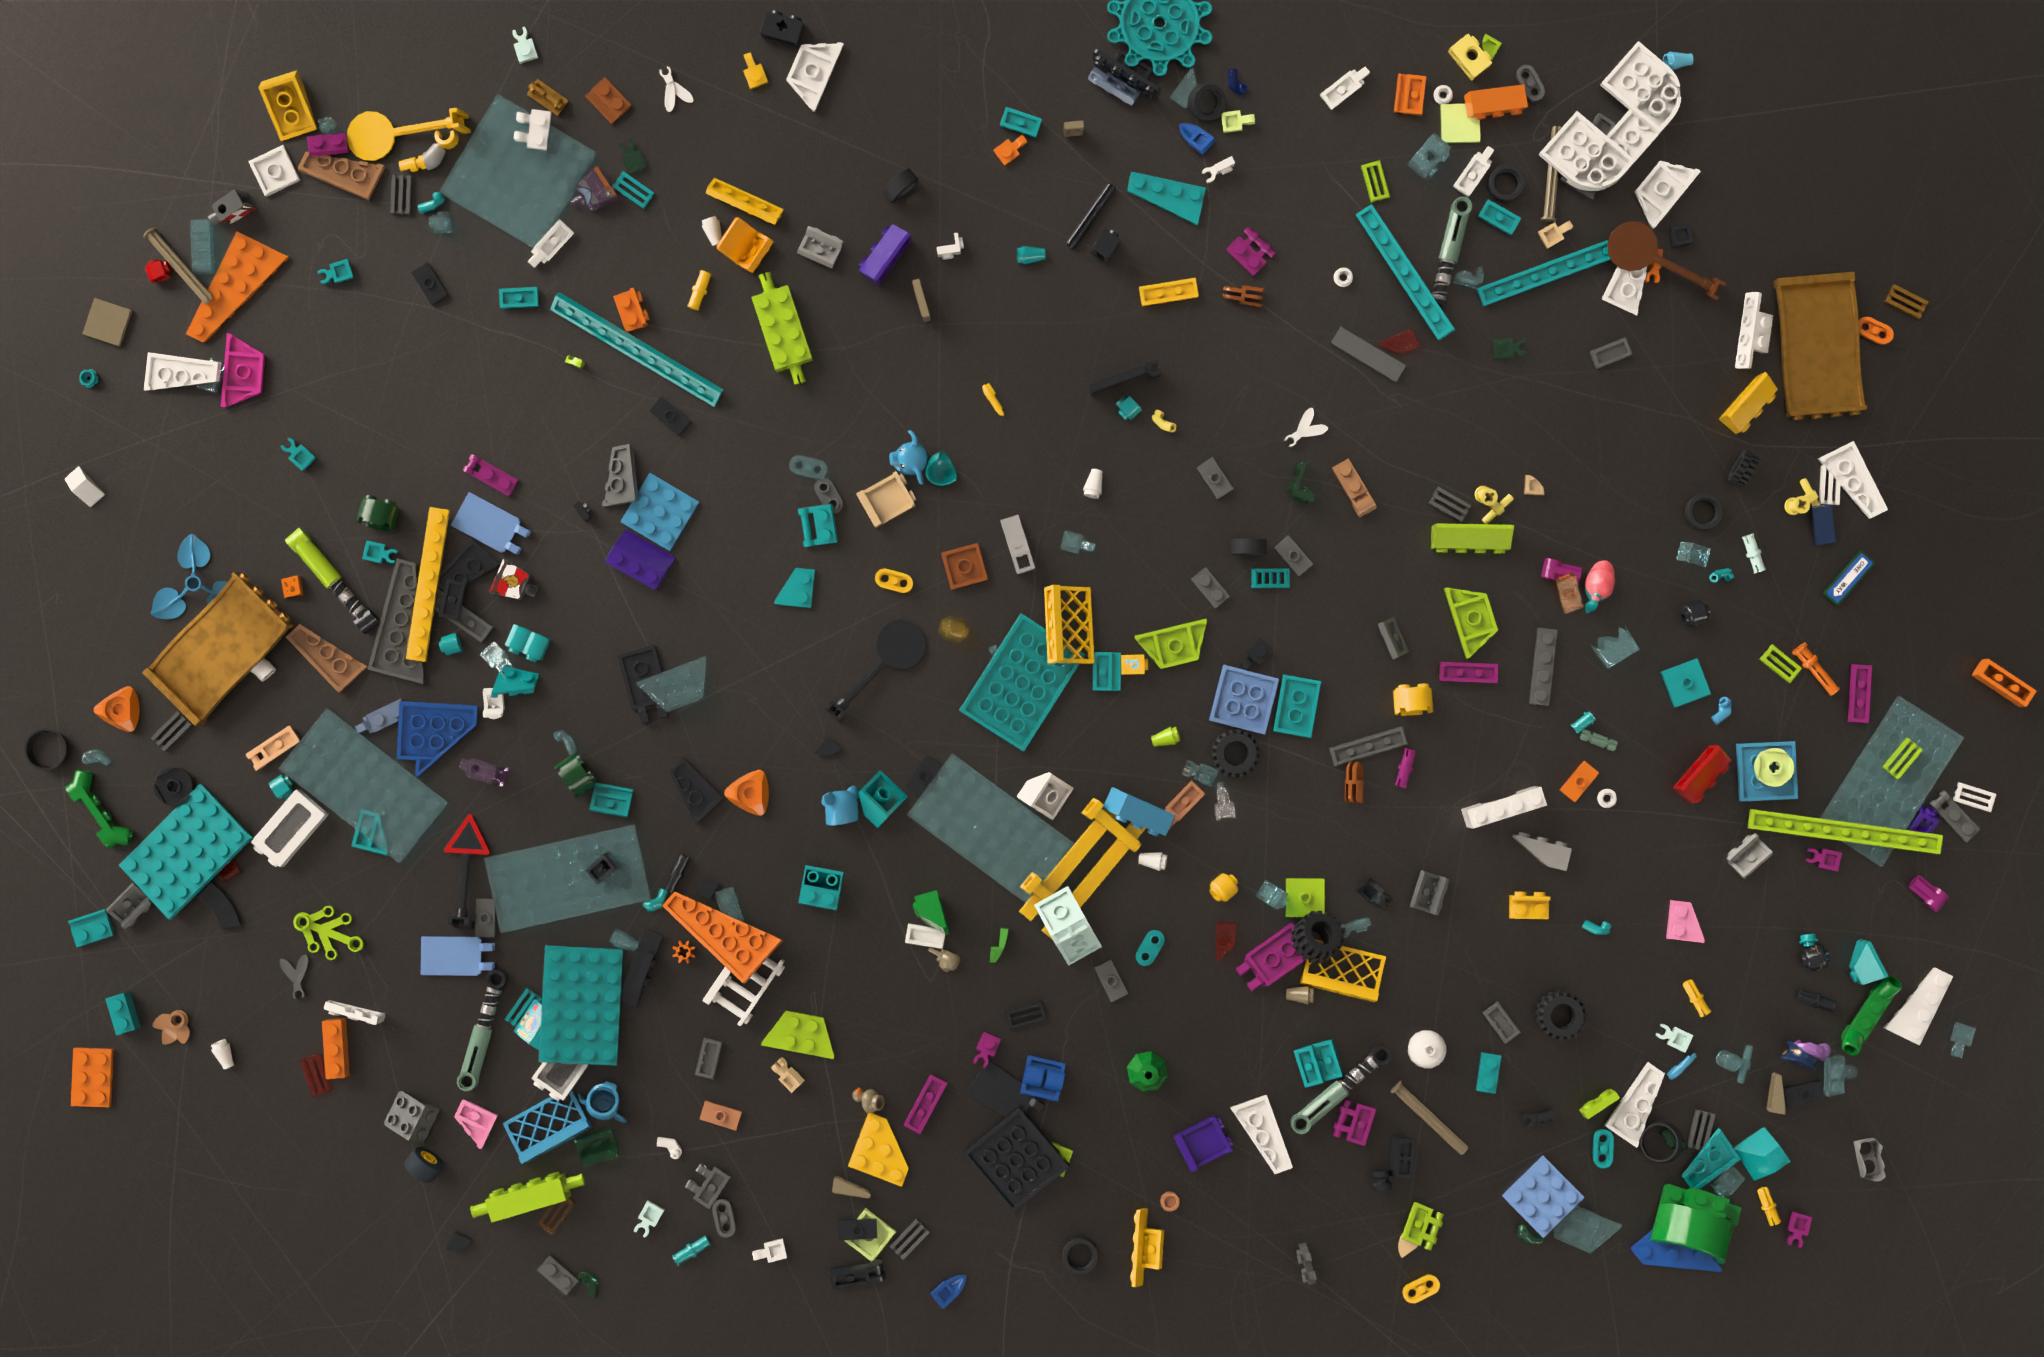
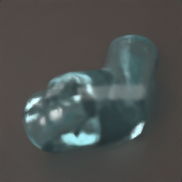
(567, 740)
(94, 756)

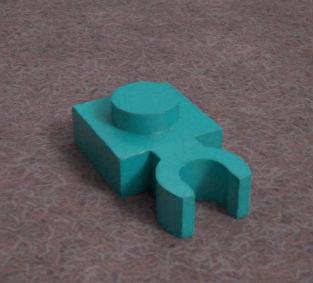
(339, 271)
(299, 456)
(376, 552)

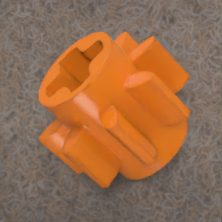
(685, 946)

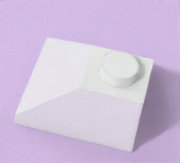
(1045, 794)

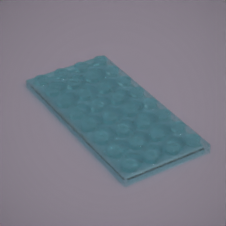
(363, 785)
(1876, 797)
(989, 827)
(553, 882)

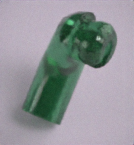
(1670, 1140)
(1526, 1237)
(591, 1282)

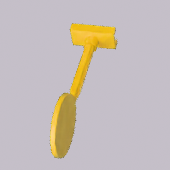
(373, 135)

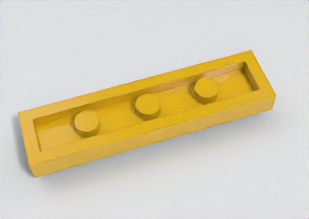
(744, 201)

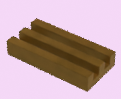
(1917, 315)

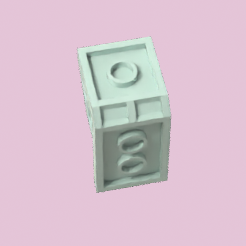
(1067, 925)

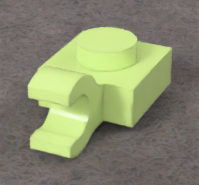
(1233, 121)

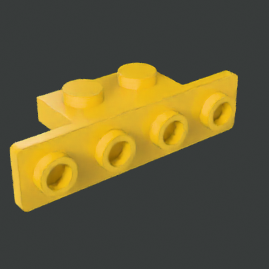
(1147, 1248)

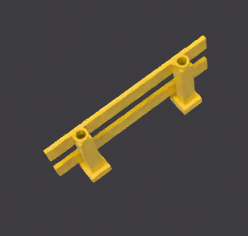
(1103, 821)

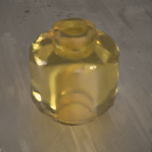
(953, 629)

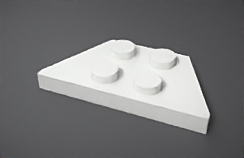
(813, 70)
(1663, 189)

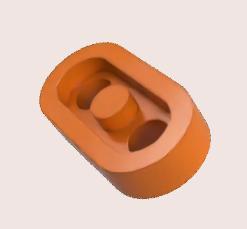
(1874, 329)

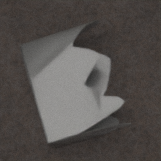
(1876, 1147)

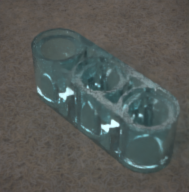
(202, 246)

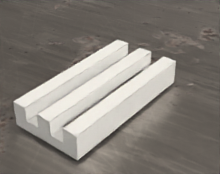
(1830, 488)
(1958, 792)

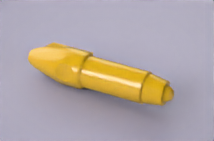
(990, 395)

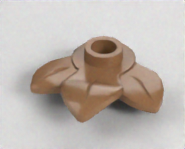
(171, 1028)

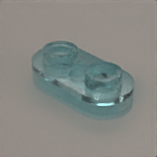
(808, 467)

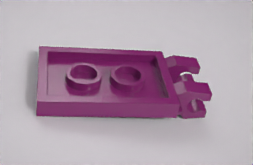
(1271, 959)

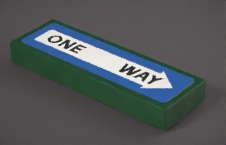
(1848, 578)

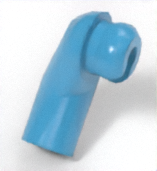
(1724, 710)

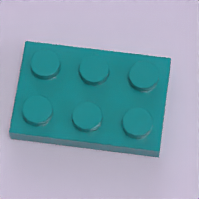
(1296, 706)

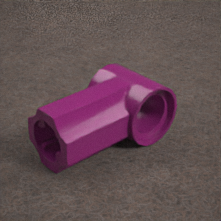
(1555, 569)
(1932, 896)

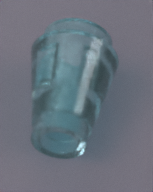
(623, 940)

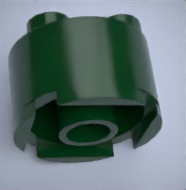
(378, 514)
(574, 775)

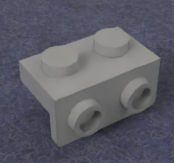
(820, 247)
(1748, 855)

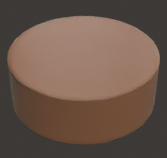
(1170, 1201)

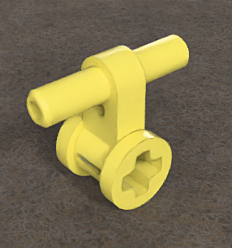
(1491, 501)
(1802, 503)

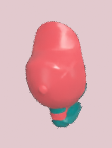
(1599, 584)

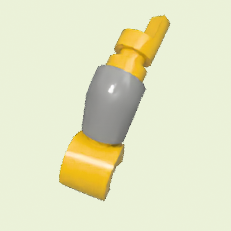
(433, 156)

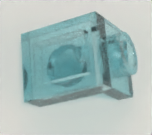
(1465, 278)
(1693, 553)
(1727, 1182)

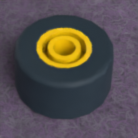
(423, 1164)

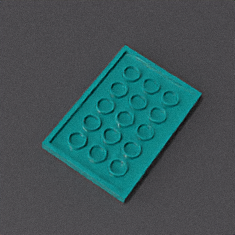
(1018, 685)
(185, 851)
(580, 1005)

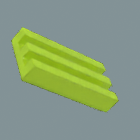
(1366, 177)
(1767, 653)
(1918, 750)

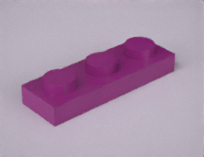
(1468, 672)
(1860, 693)
(925, 1104)

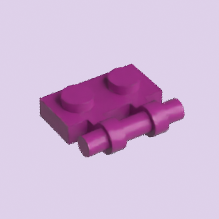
(1246, 255)
(1360, 1123)

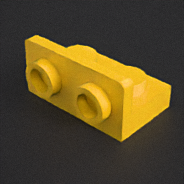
(1529, 906)

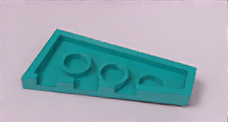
(1174, 196)

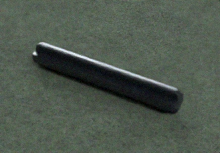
(1091, 215)

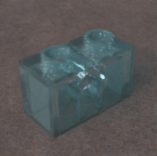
(1419, 161)
(1272, 895)

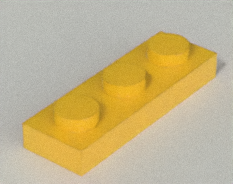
(1168, 292)

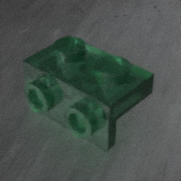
(597, 1147)

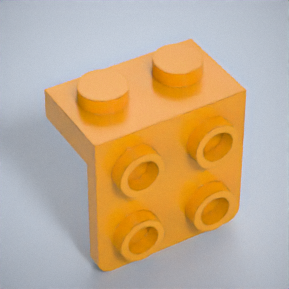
(744, 245)

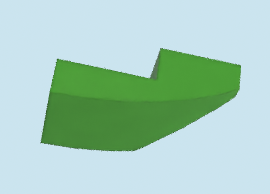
(997, 950)

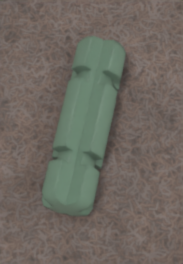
(1598, 740)

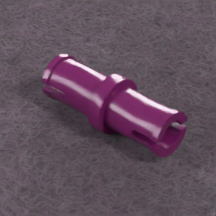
(1405, 768)

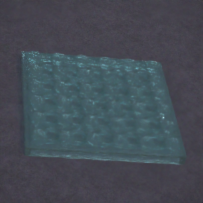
(512, 184)

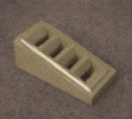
(1776, 1095)
(845, 1187)

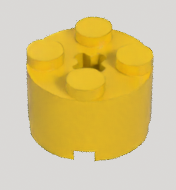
(1412, 700)

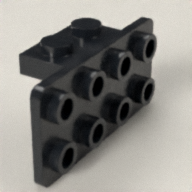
(1135, 76)

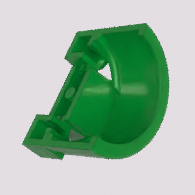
(1695, 1221)

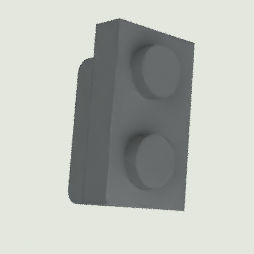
(411, 1117)

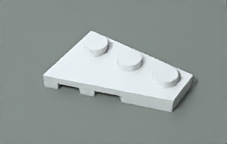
(354, 1012)

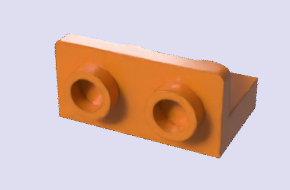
(631, 311)

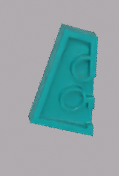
(1711, 1161)

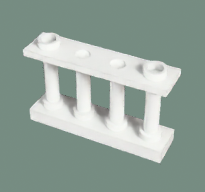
(726, 980)

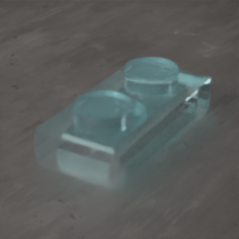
(729, 903)

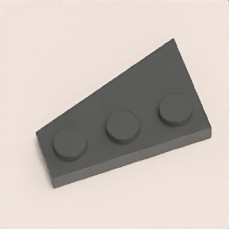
(622, 477)

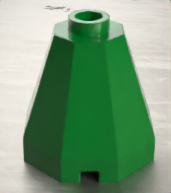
(1145, 1063)

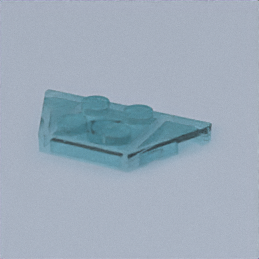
(676, 686)
(1585, 1229)

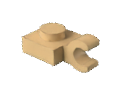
(1553, 234)
(789, 1077)

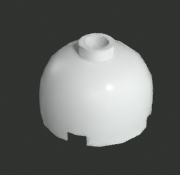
(1427, 1049)

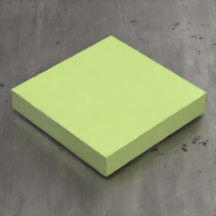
(1456, 125)
(872, 1247)

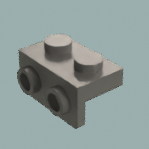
(1429, 892)
(129, 906)

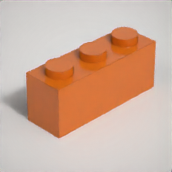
(1496, 102)
(2004, 683)
(335, 1048)

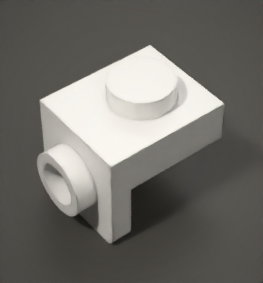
(948, 251)
(493, 707)

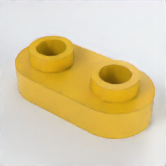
(894, 580)
(1421, 1289)

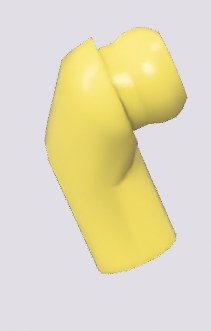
(1164, 425)

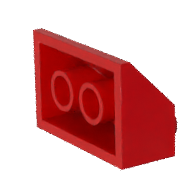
(1702, 774)

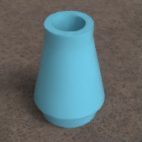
(1677, 60)

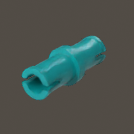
(691, 1250)

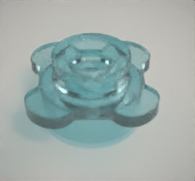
(327, 125)

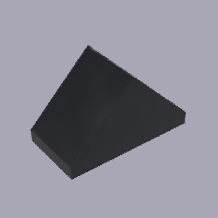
(603, 867)

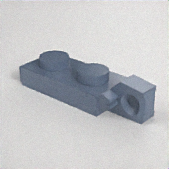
(1114, 86)
(380, 718)

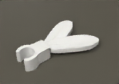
(674, 88)
(1305, 430)

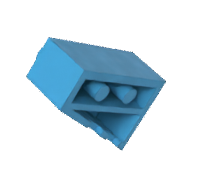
(1138, 812)

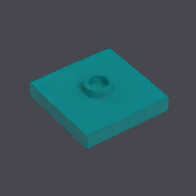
(1685, 682)

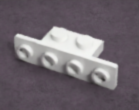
(1754, 331)

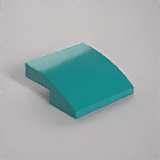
(1318, 1063)

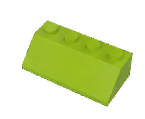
(1471, 537)

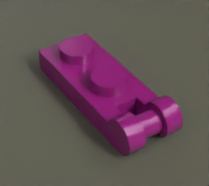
(491, 475)

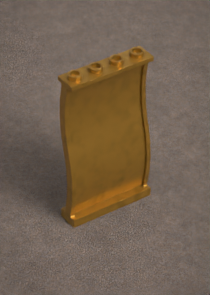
(1820, 345)
(218, 648)

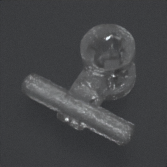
(1225, 807)

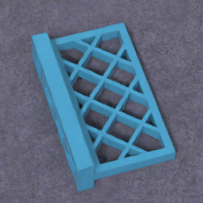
(550, 1142)

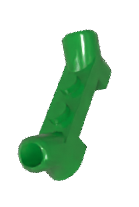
(80, 790)
(1869, 1014)

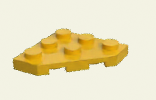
(879, 1151)

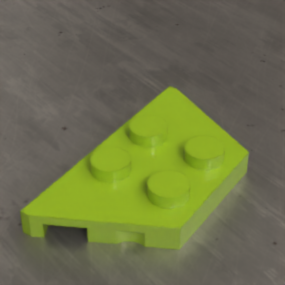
(1472, 618)
(1174, 644)
(800, 1034)

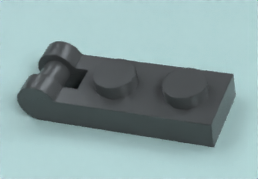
(1955, 817)

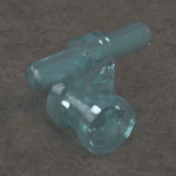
(1734, 1062)

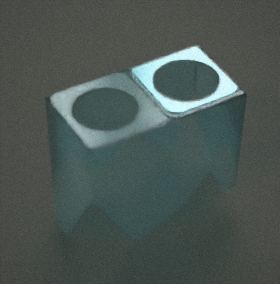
(1614, 650)

